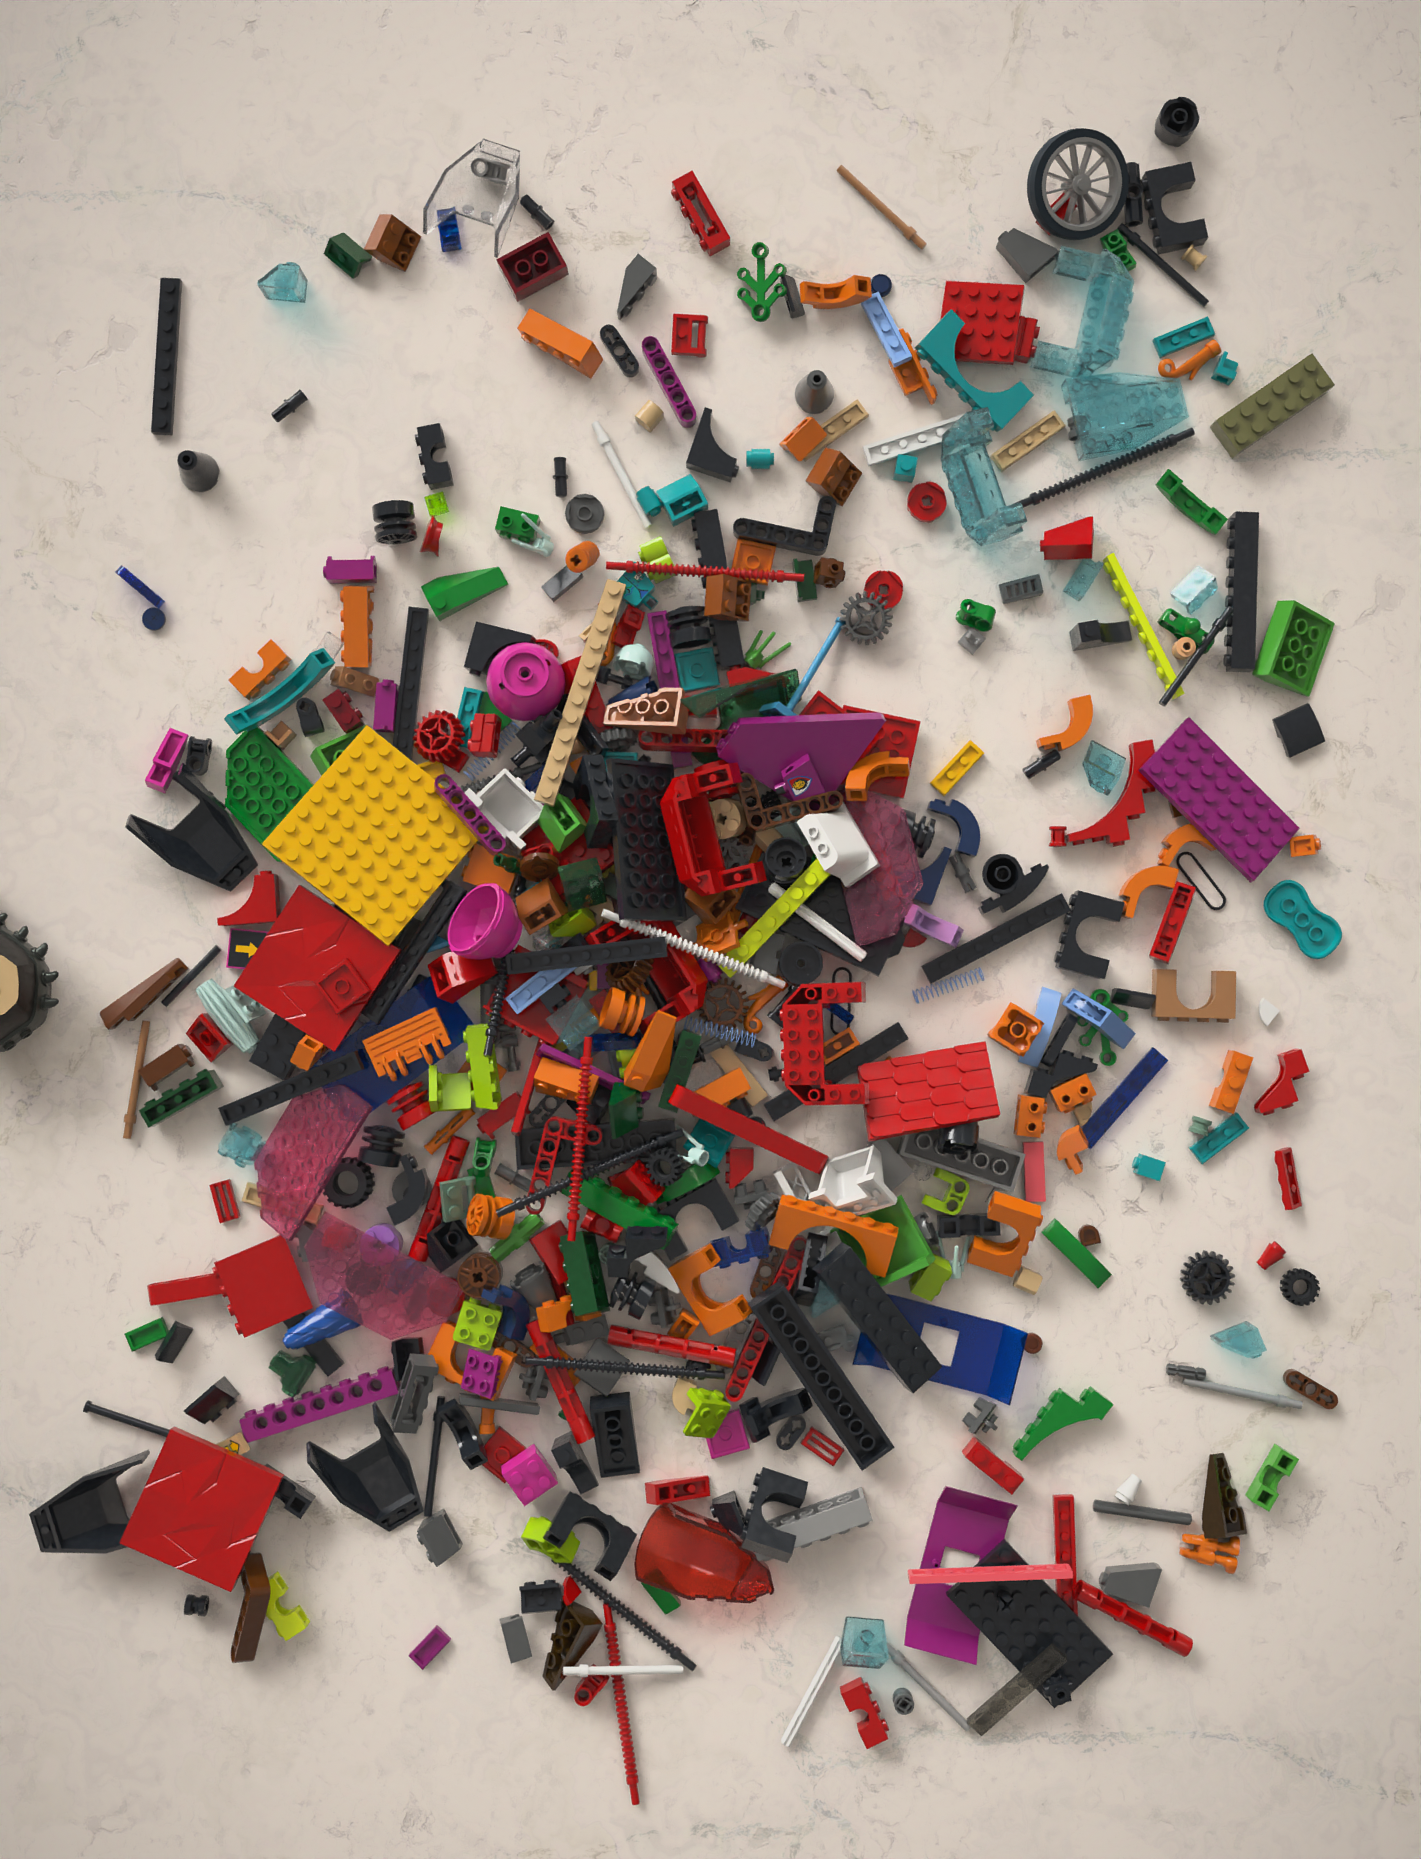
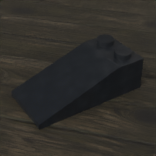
(615, 1434)

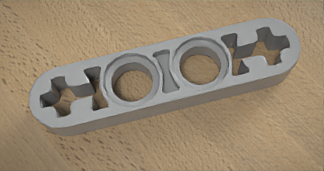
(738, 1338)

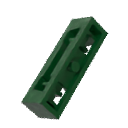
(680, 1067)

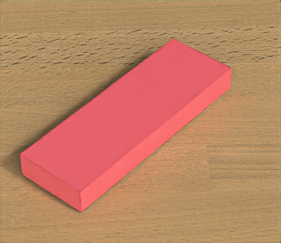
(1034, 1171)

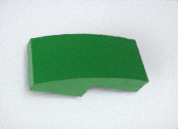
(1117, 245)

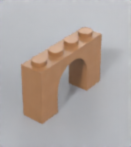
(1219, 1005)

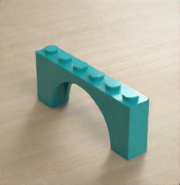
(939, 350)

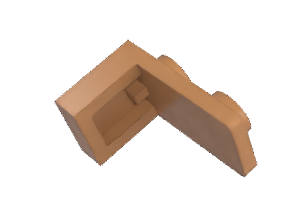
(354, 680)

